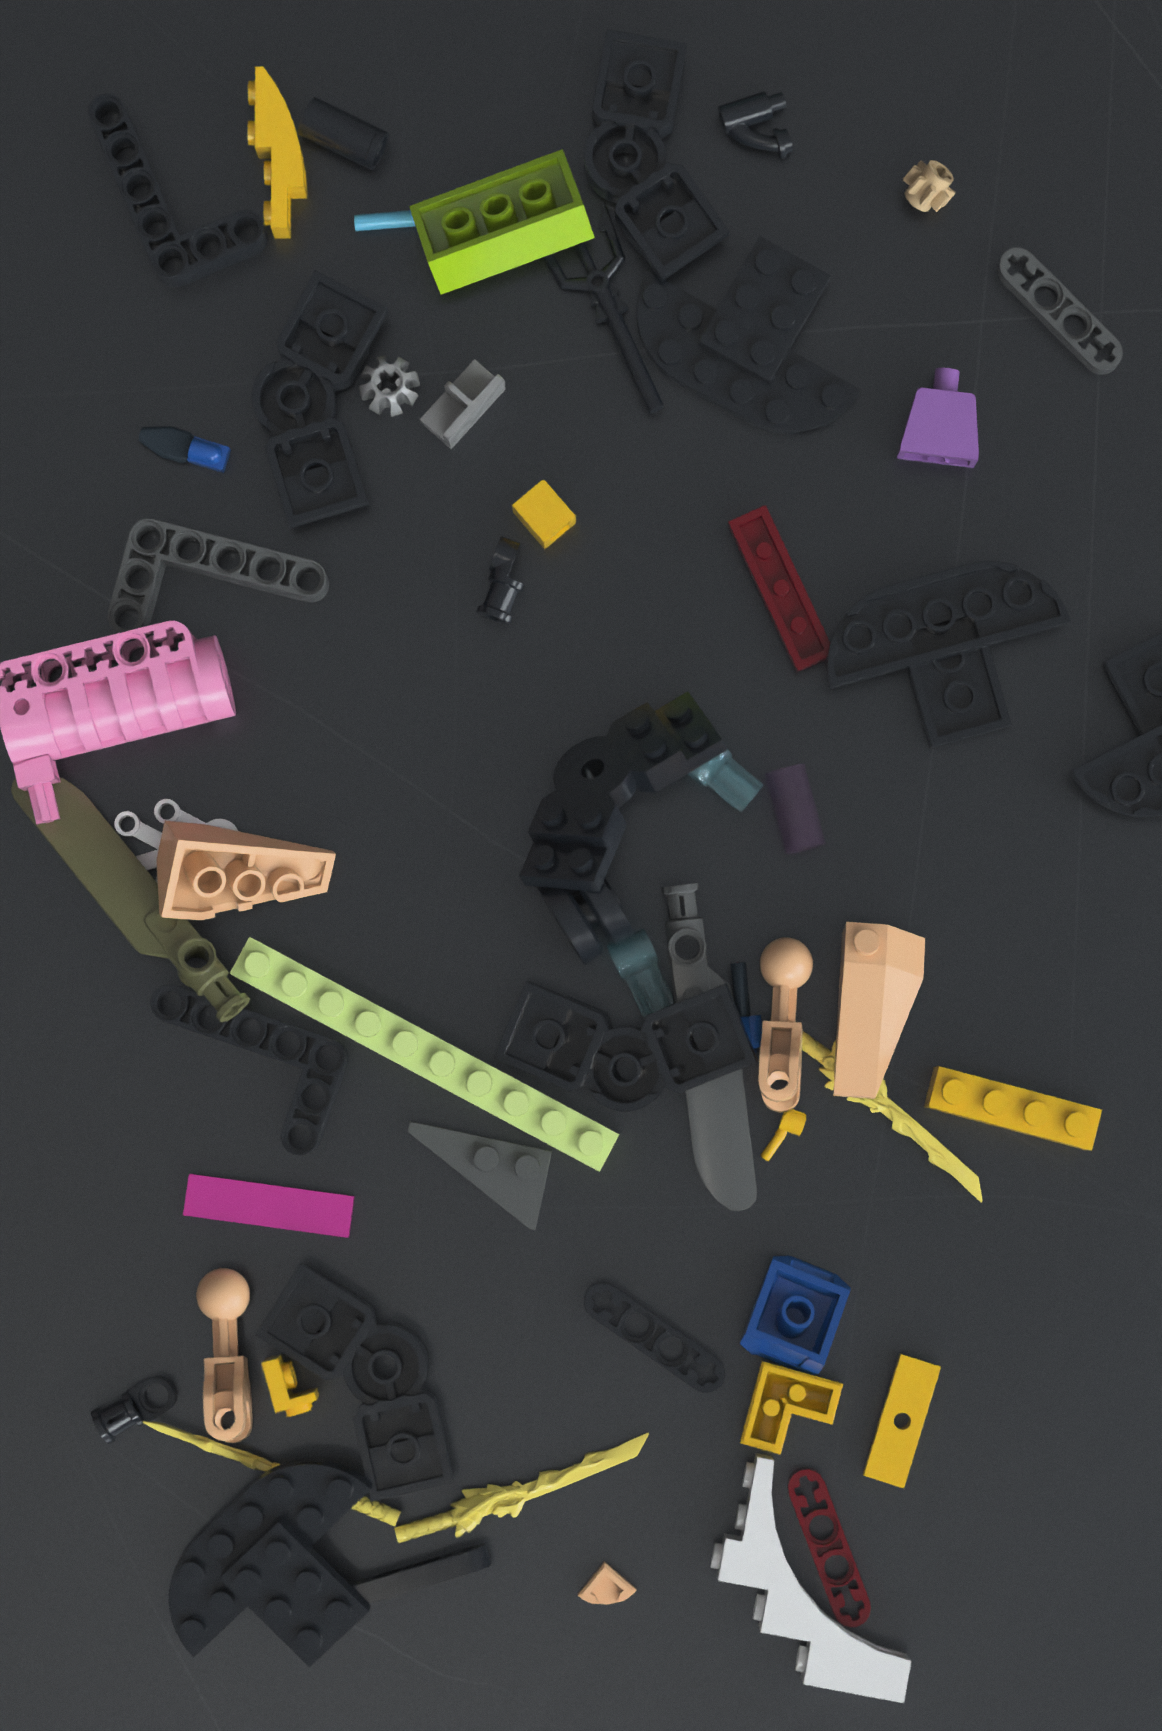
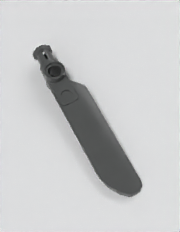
(717, 1107)

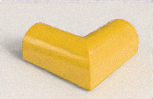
(782, 1393)

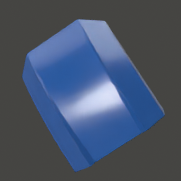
(795, 1315)

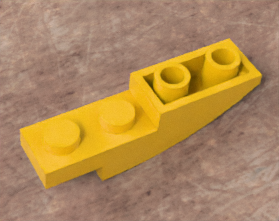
(277, 140)

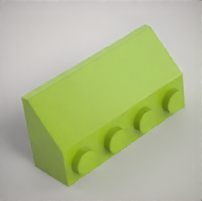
(501, 222)

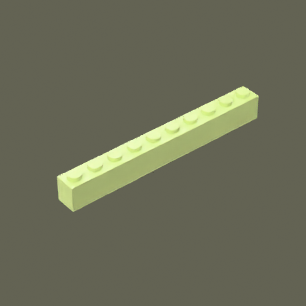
(424, 1054)

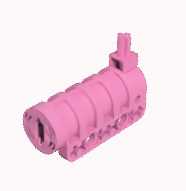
(108, 705)

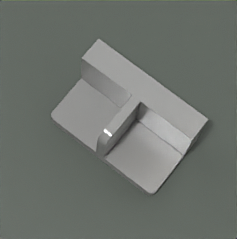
(463, 403)

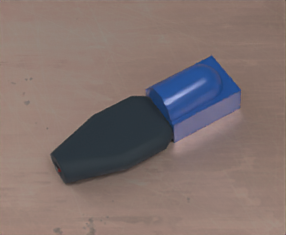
(183, 447)
(752, 1024)

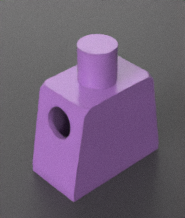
(941, 424)

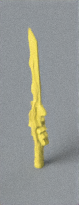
(901, 1121)
(510, 1499)
(364, 1505)

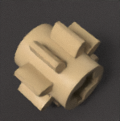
(928, 186)

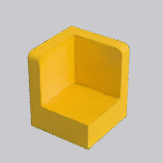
(544, 514)

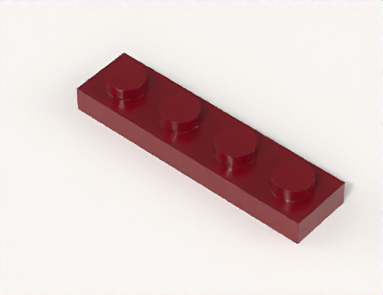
(780, 588)

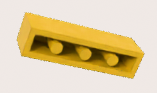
(1013, 1108)

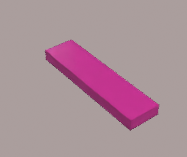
(268, 1205)

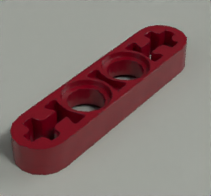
(832, 1545)

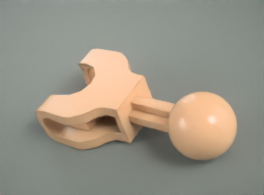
(786, 967)
(226, 1387)

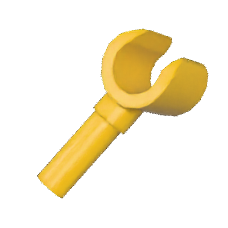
(791, 1122)

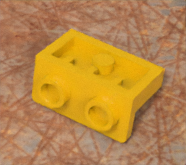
(280, 1381)

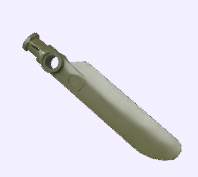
(130, 894)

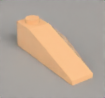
(224, 869)
(876, 992)

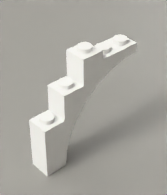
(833, 1654)

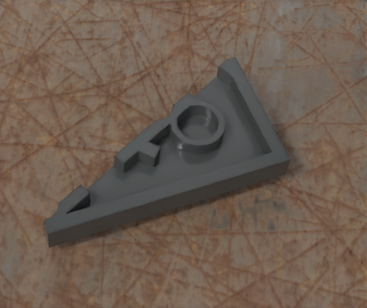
(501, 1169)

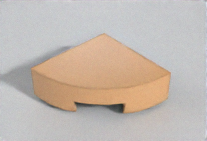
(606, 1587)

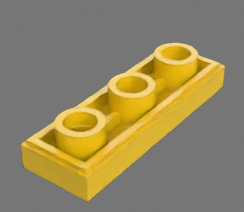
(893, 1445)

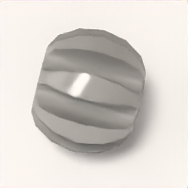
(393, 373)

